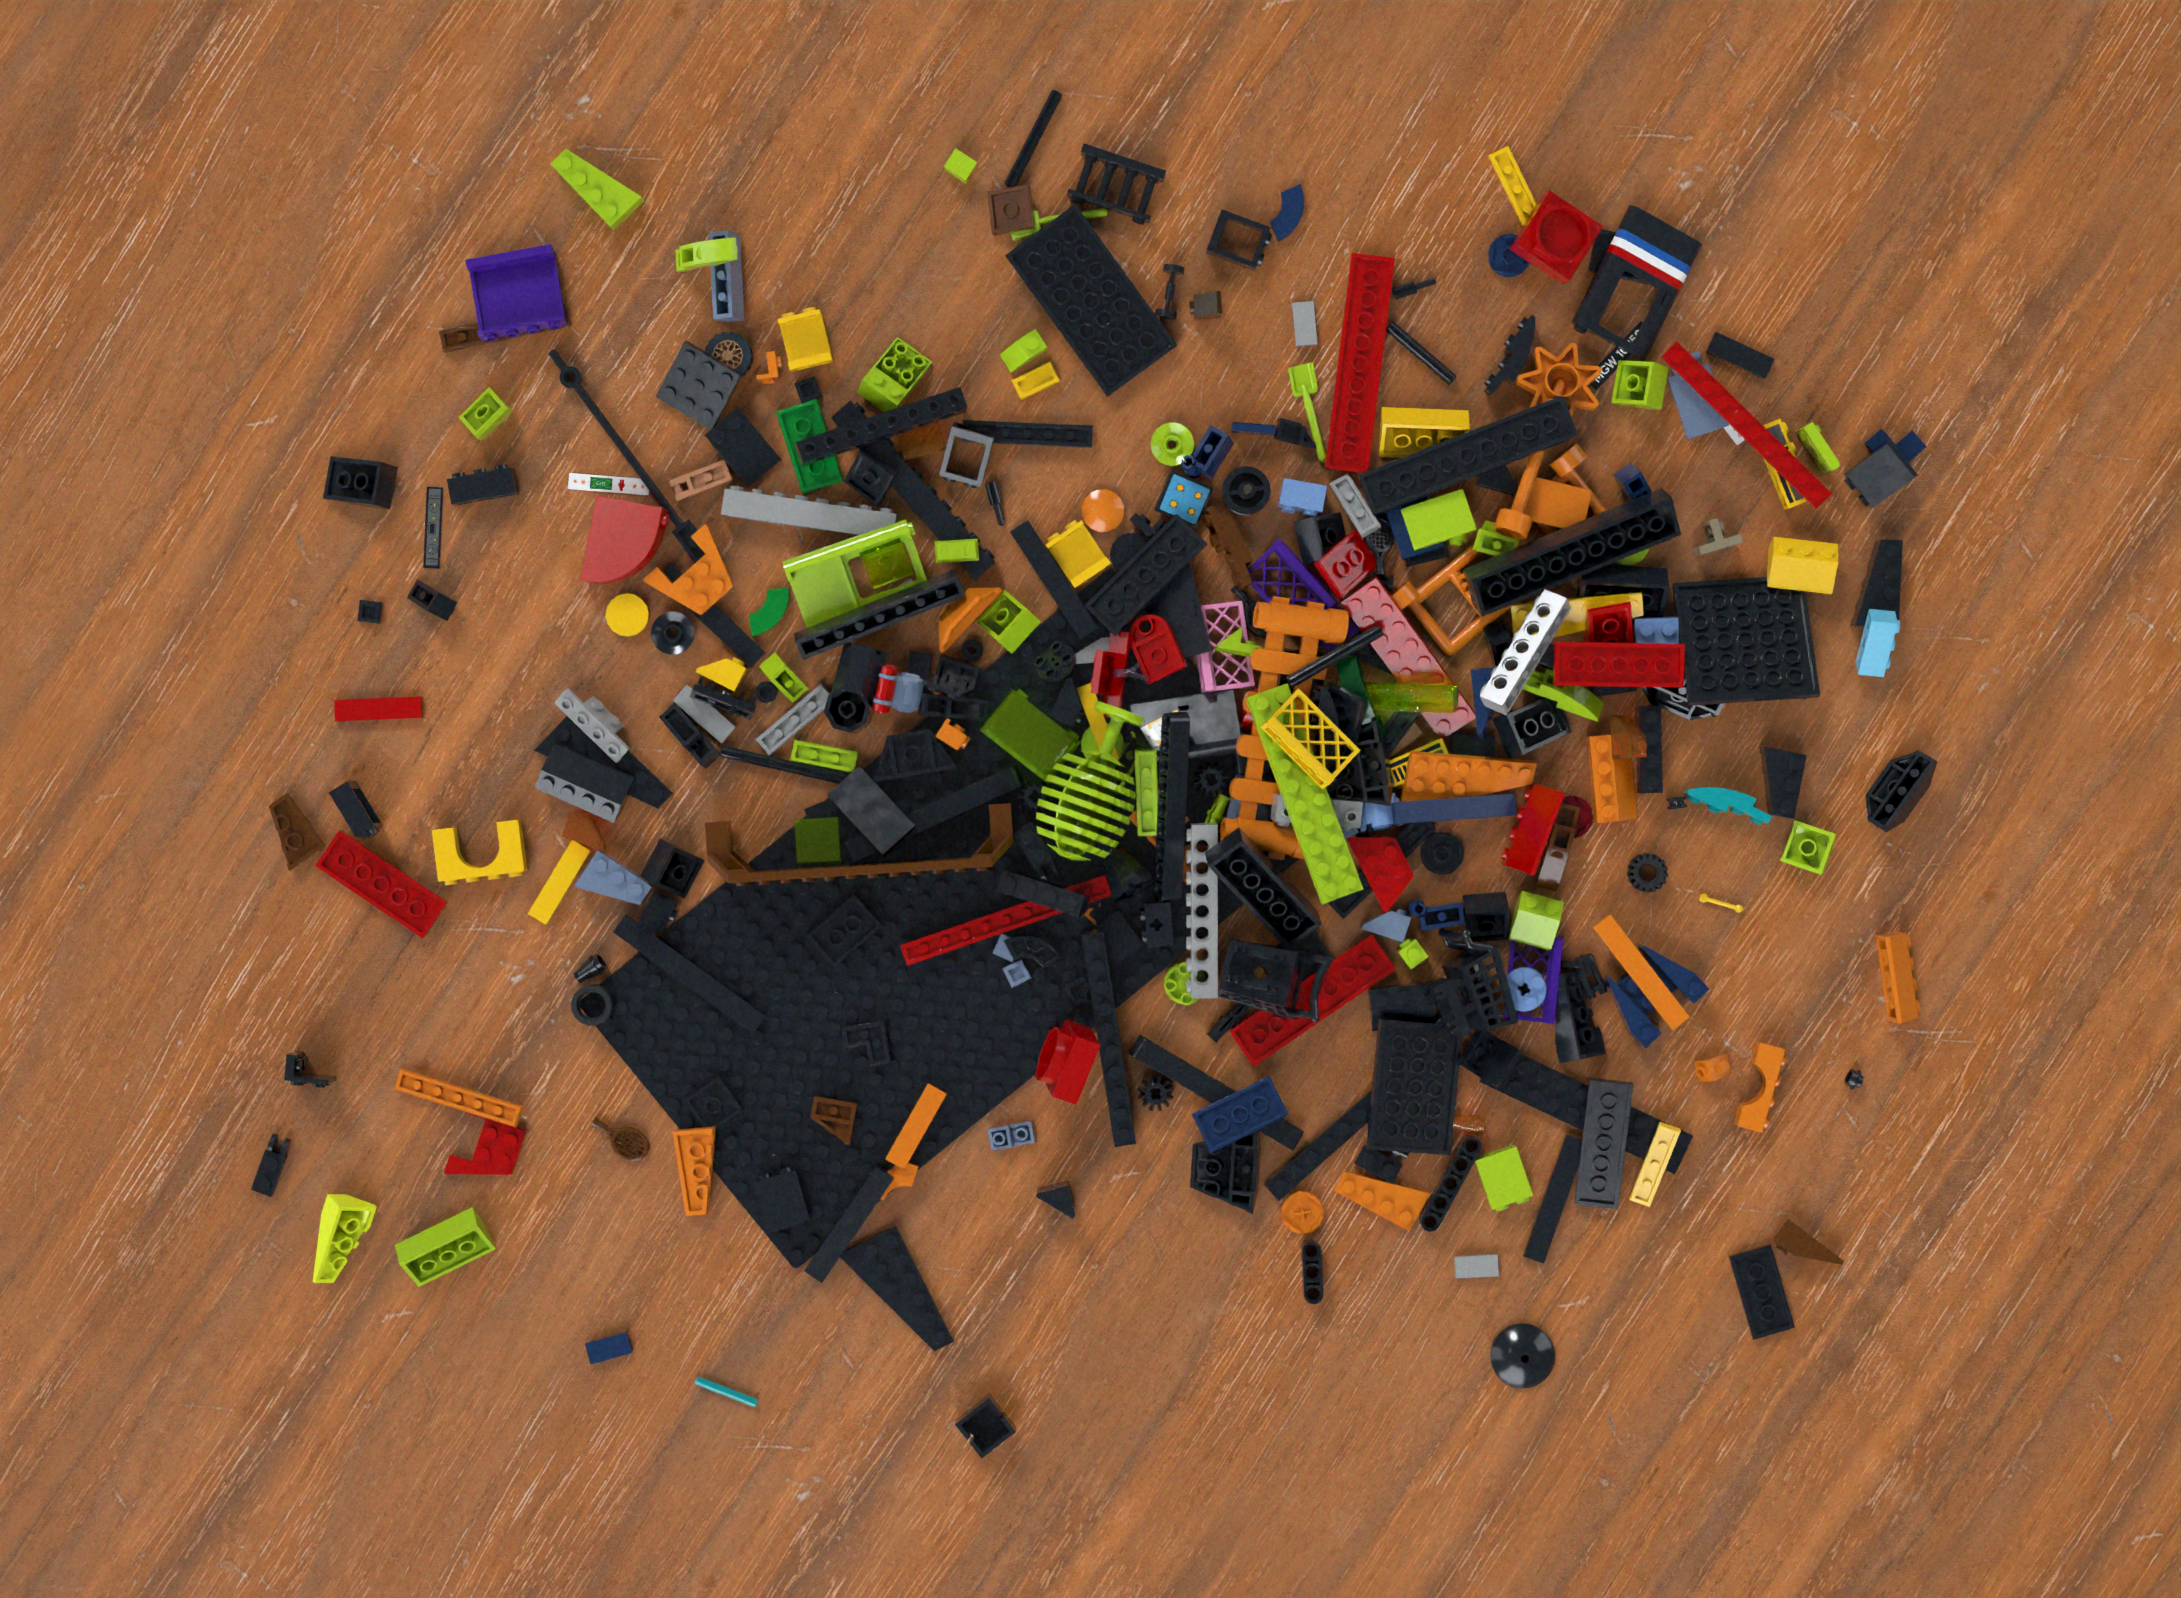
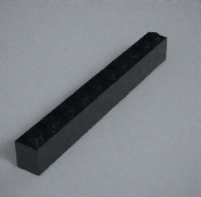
(918, 495)
(1108, 1037)

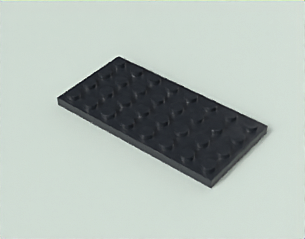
(1091, 300)

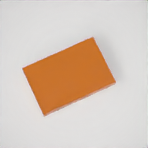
(1557, 503)

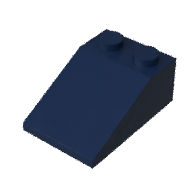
(1482, 714)

